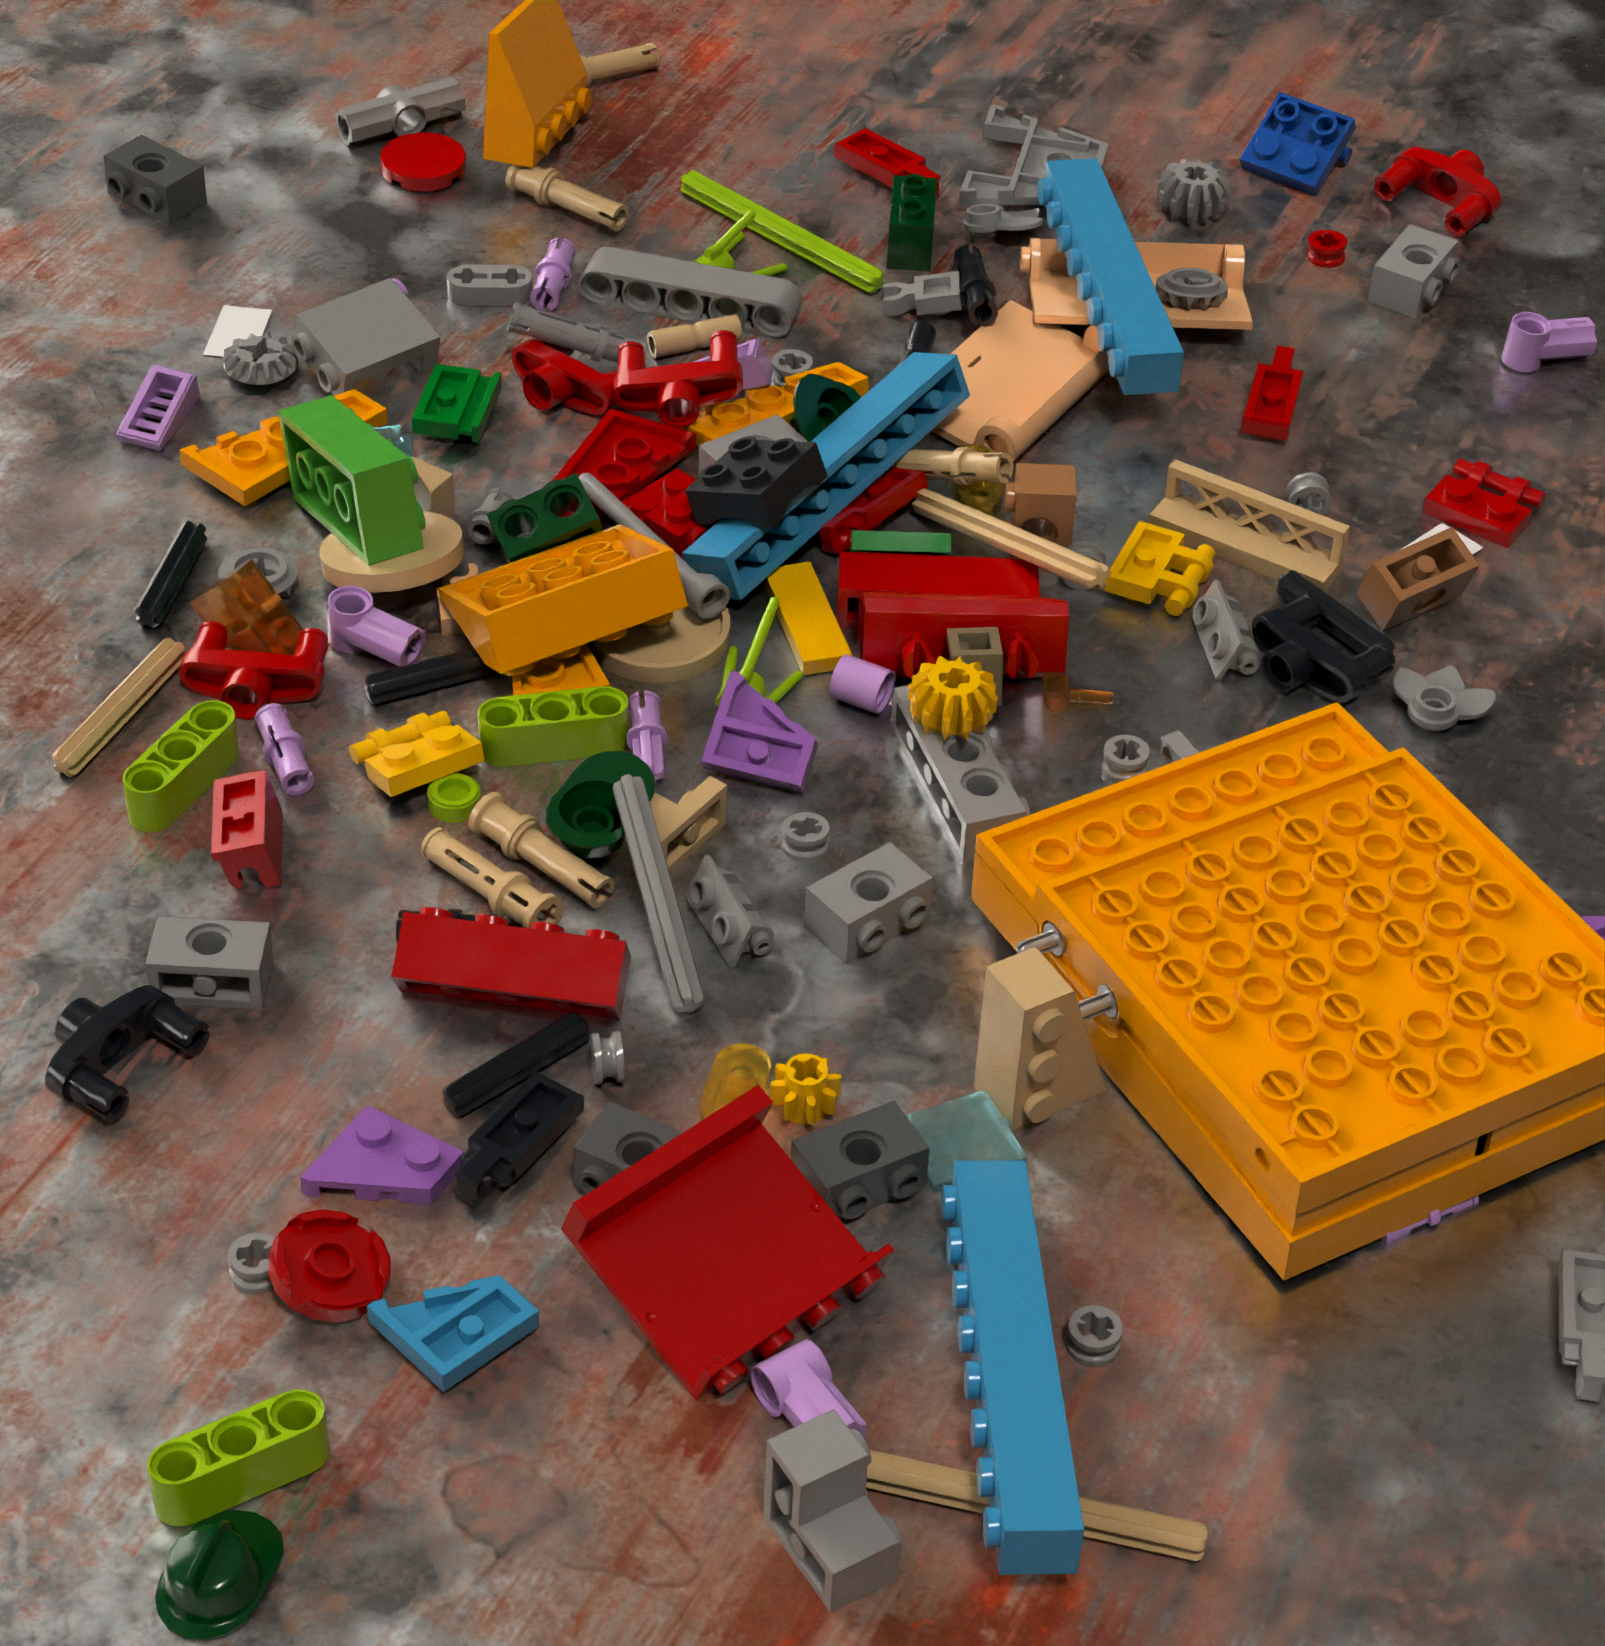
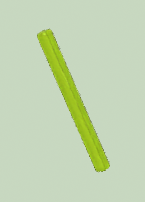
(783, 232)

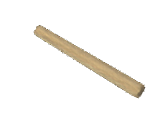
(1012, 539)
(1100, 1518)

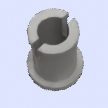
(478, 523)

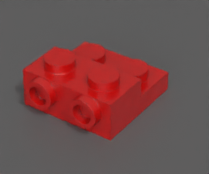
(667, 510)

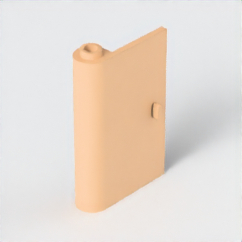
(1057, 301)
(1020, 380)

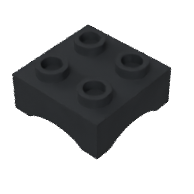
(755, 481)

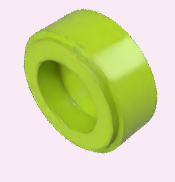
(453, 797)

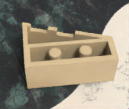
(1033, 1041)

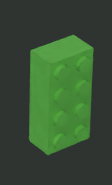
(352, 479)

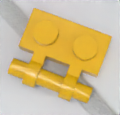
(1146, 563)
(416, 752)

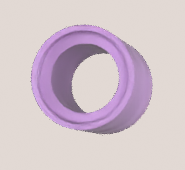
(862, 684)

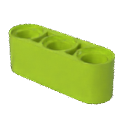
(552, 726)
(180, 766)
(238, 1457)

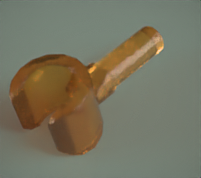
(1059, 695)

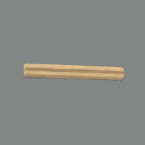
(118, 707)

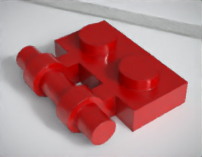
(1480, 512)

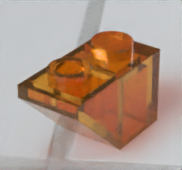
(249, 611)

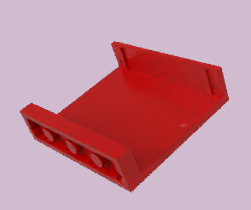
(720, 1247)

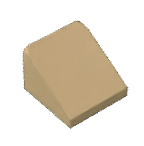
(434, 489)

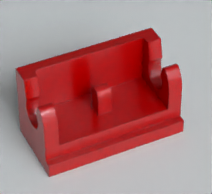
(247, 827)

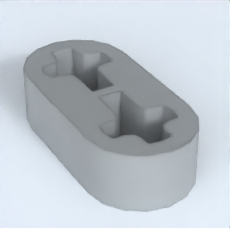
(489, 285)

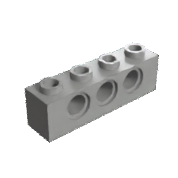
(959, 777)

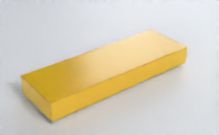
(806, 618)

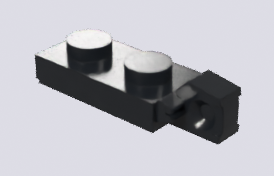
(515, 1136)

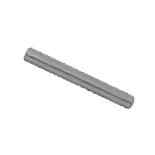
(658, 894)

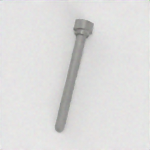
(703, 591)

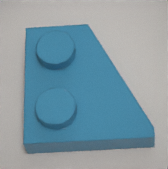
(456, 1327)

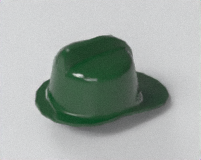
(819, 403)
(585, 807)
(218, 1574)

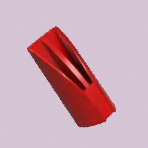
(911, 629)

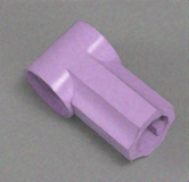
(1539, 339)
(359, 627)
(801, 1387)

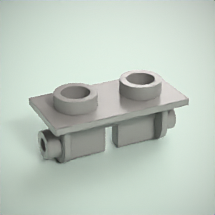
(1224, 633)
(726, 913)

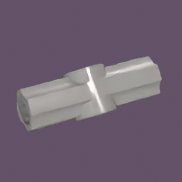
(400, 111)

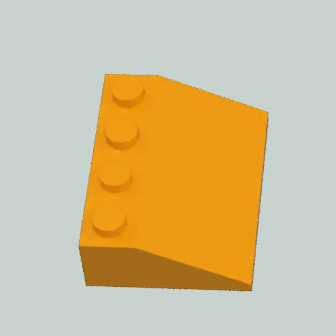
(532, 84)
(566, 598)

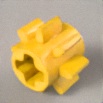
(805, 1089)

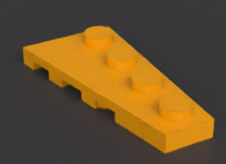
(766, 402)
(257, 461)

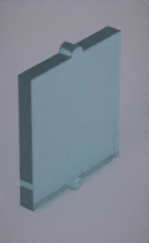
(964, 1131)

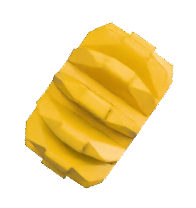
(952, 697)

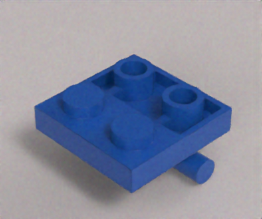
(1298, 143)

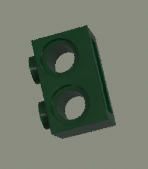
(911, 223)
(541, 516)

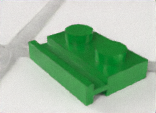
(456, 403)
(900, 542)

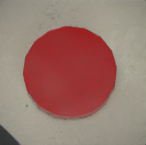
(423, 161)
(328, 1266)

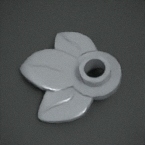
(987, 219)
(1441, 698)

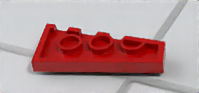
(628, 453)

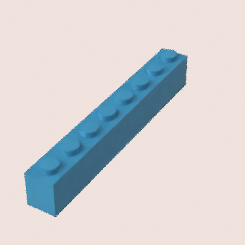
(1111, 277)
(854, 453)
(1011, 1370)

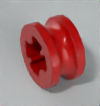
(1326, 248)

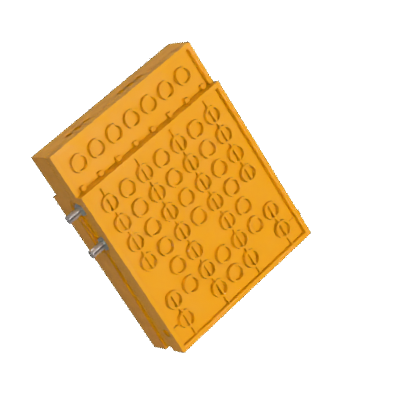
(1314, 980)

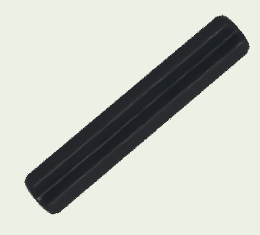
(170, 574)
(1335, 617)
(425, 676)
(515, 1064)

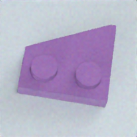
(757, 740)
(384, 1161)

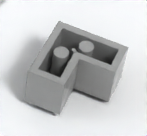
(823, 1511)

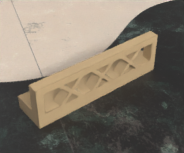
(1250, 538)

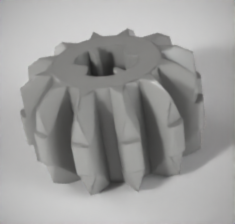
(1193, 191)

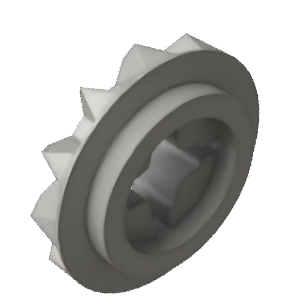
(1191, 288)
(275, 364)
(277, 566)

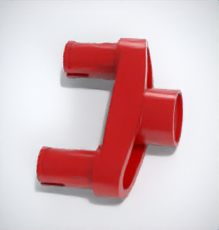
(1451, 179)
(556, 378)
(681, 388)
(252, 677)

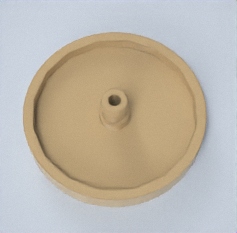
(441, 554)
(668, 649)

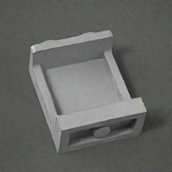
(364, 336)

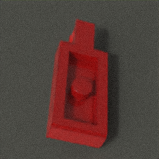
(881, 157)
(1273, 397)
(867, 511)

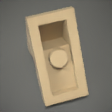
(691, 821)

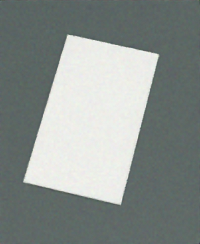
(235, 323)

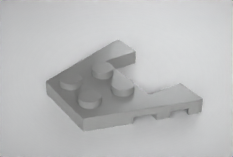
(1037, 148)

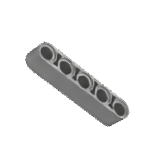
(689, 291)

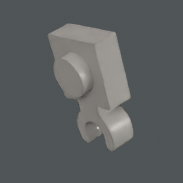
(929, 294)

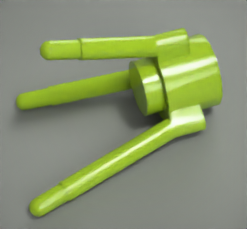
(719, 255)
(752, 677)

